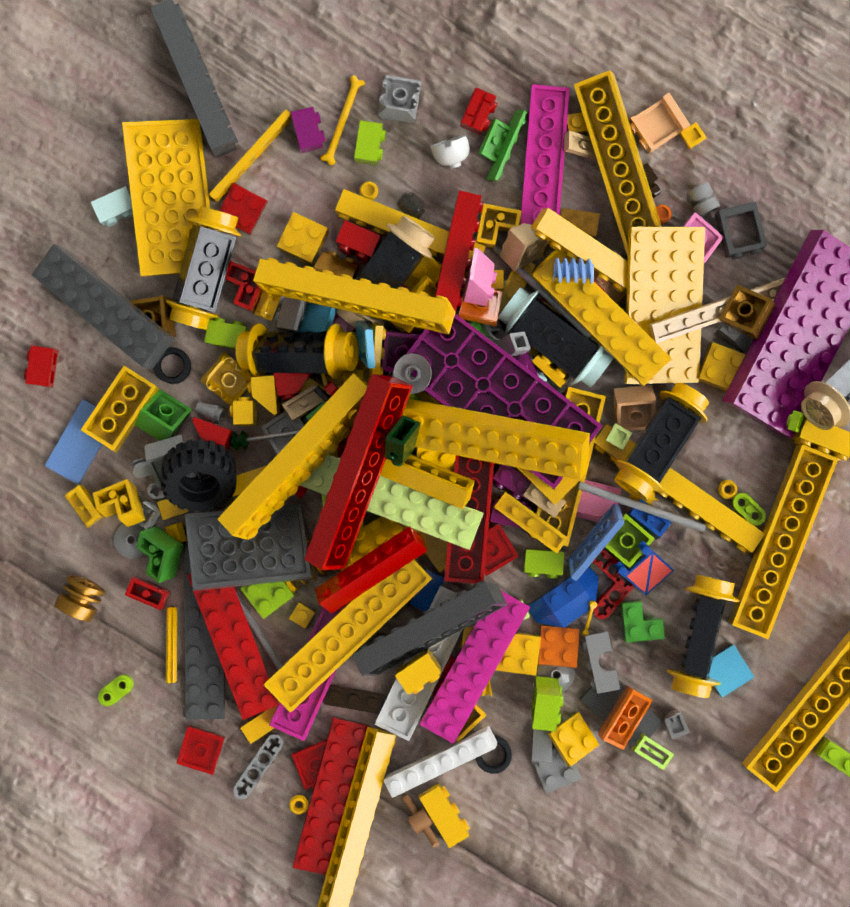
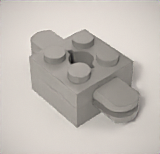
(154, 458)

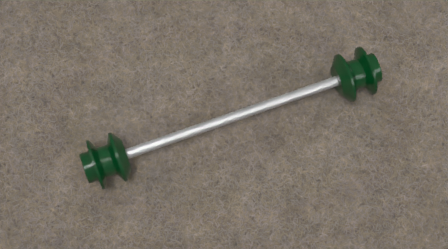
(243, 440)

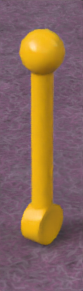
(592, 604)

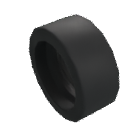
(186, 369)
(503, 765)

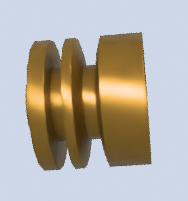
(81, 594)

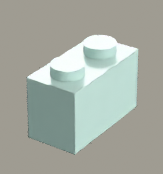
(113, 207)

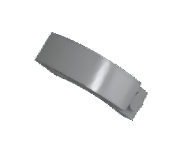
(513, 343)

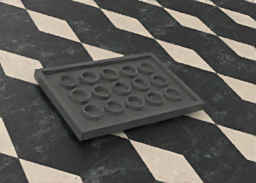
(230, 561)

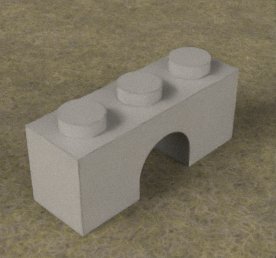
(596, 646)

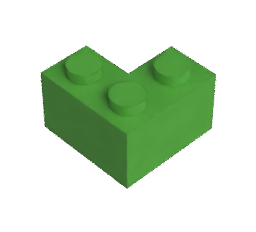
(163, 553)
(635, 627)

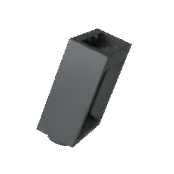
(724, 214)

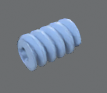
(573, 270)

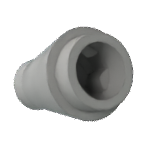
(211, 412)

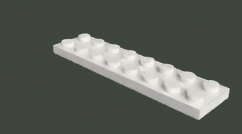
(402, 711)

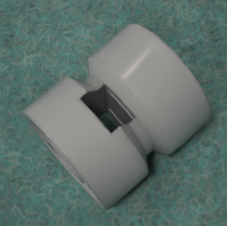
(703, 199)

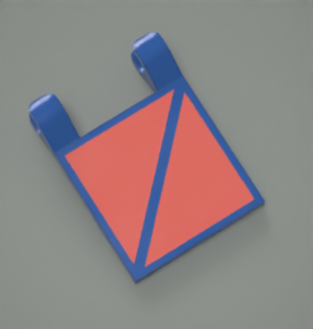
(647, 571)

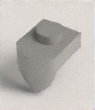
(151, 513)
(675, 724)

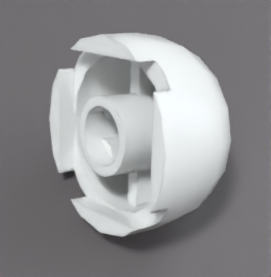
(451, 151)

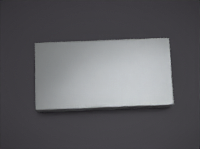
(541, 746)

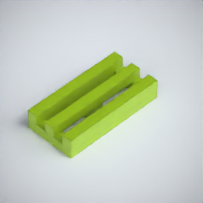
(640, 743)

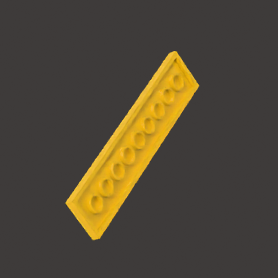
(344, 635)

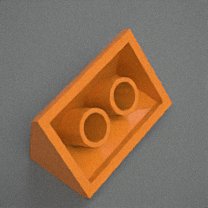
(624, 717)

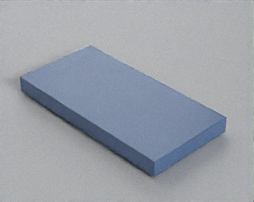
(75, 448)
(595, 541)

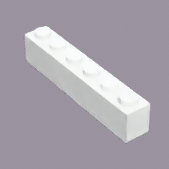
(440, 761)

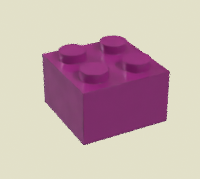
(395, 346)

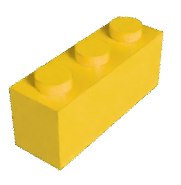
(444, 814)

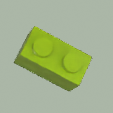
(369, 142)
(223, 334)
(543, 562)
(834, 755)

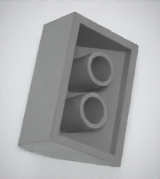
(291, 314)

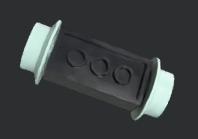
(555, 337)

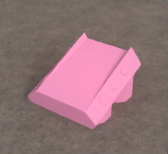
(592, 506)

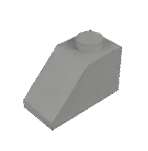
(735, 338)

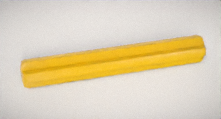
(171, 644)

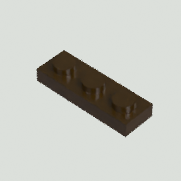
(354, 699)

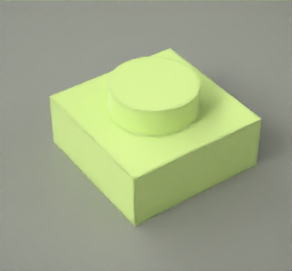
(618, 436)

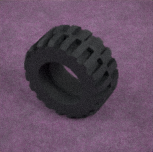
(194, 493)

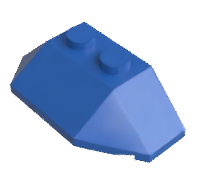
(565, 600)

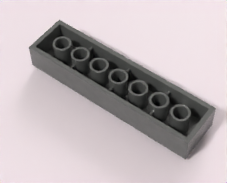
(194, 78)
(103, 307)
(429, 629)

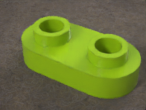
(748, 509)
(115, 690)

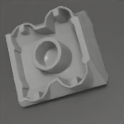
(399, 99)

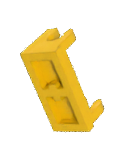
(84, 505)

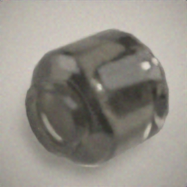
(411, 205)

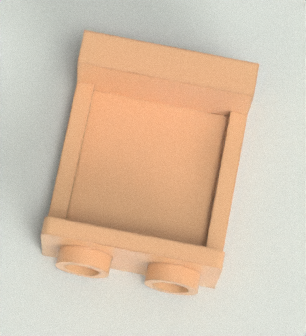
(658, 123)

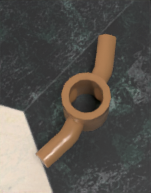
(420, 820)

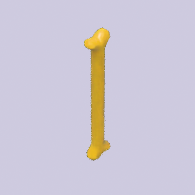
(329, 156)

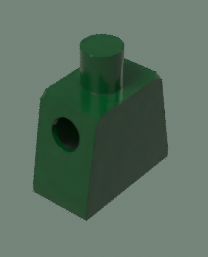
(396, 447)

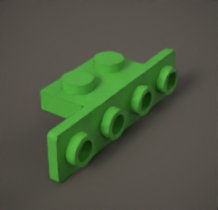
(499, 142)

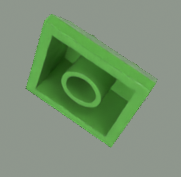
(162, 416)

